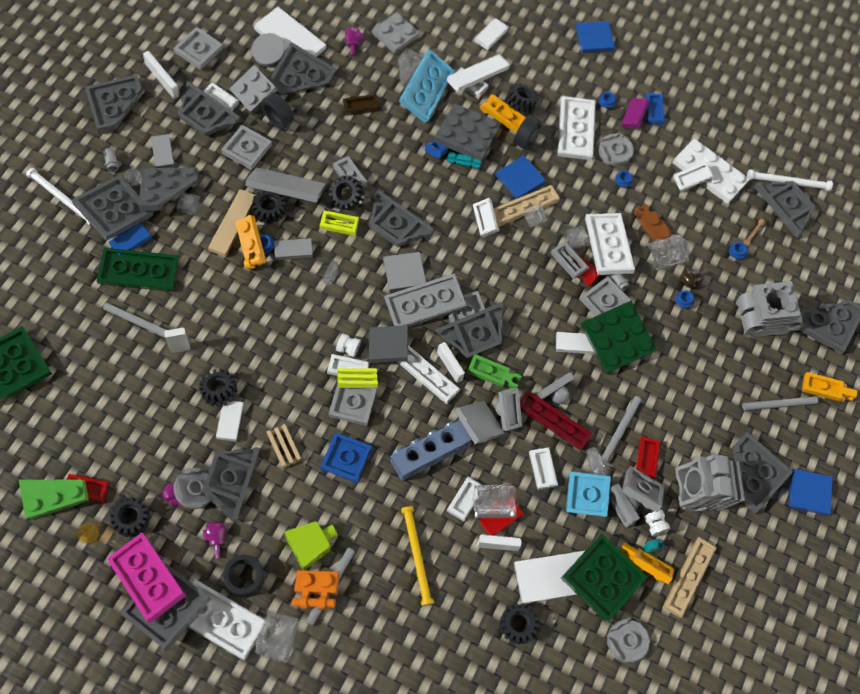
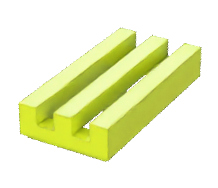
(338, 225)
(352, 377)

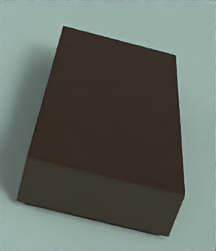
(361, 104)

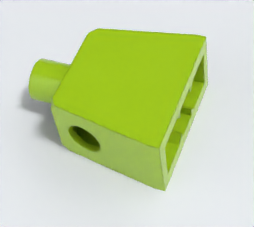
(310, 543)

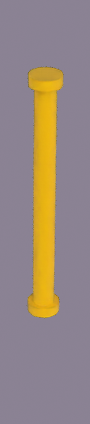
(407, 511)

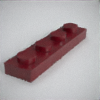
(554, 420)

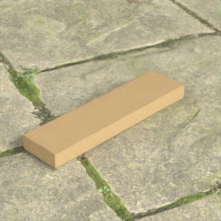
(514, 209)
(227, 230)
(689, 577)

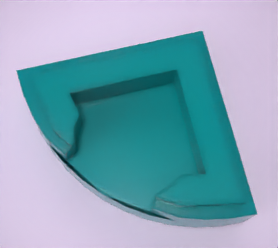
(653, 545)

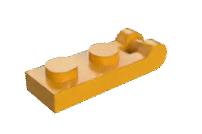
(502, 113)
(250, 242)

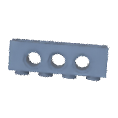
(406, 468)

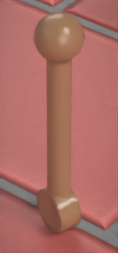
(761, 222)

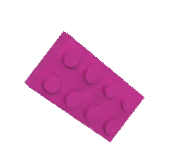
(146, 577)

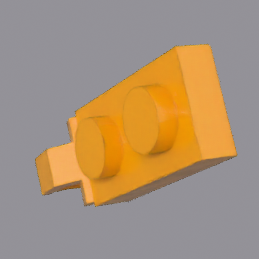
(827, 387)
(648, 563)

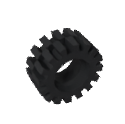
(522, 98)
(337, 190)
(268, 215)
(221, 396)
(129, 504)
(530, 617)

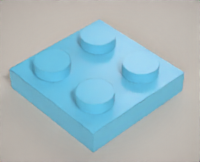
(588, 494)

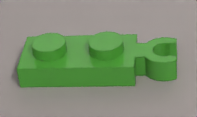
(492, 372)

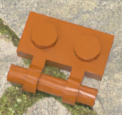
(316, 582)

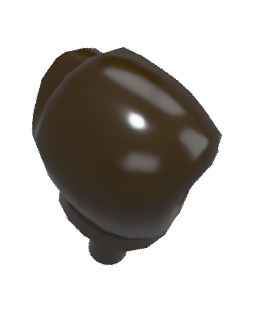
(692, 278)

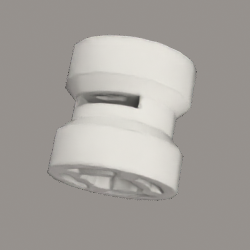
(348, 345)
(657, 523)

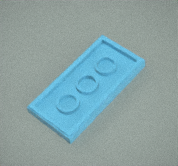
(426, 86)

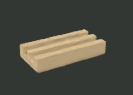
(277, 431)

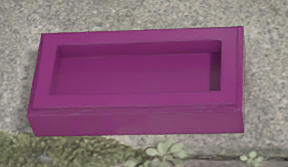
(635, 113)

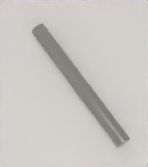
(134, 319)
(780, 403)
(621, 428)
(340, 568)

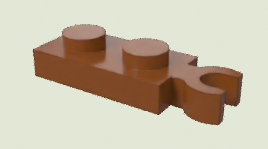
(652, 223)

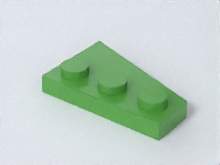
(49, 496)

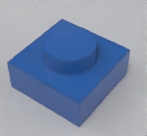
(436, 150)

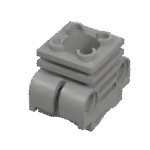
(770, 310)
(709, 483)

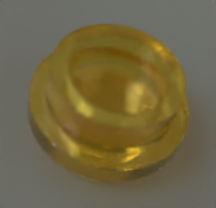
(87, 533)

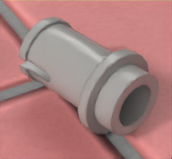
(111, 164)
(620, 281)

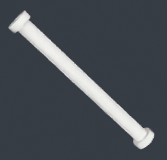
(32, 174)
(801, 182)

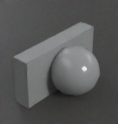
(558, 393)
(509, 409)
(623, 505)

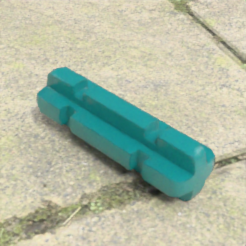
(463, 160)

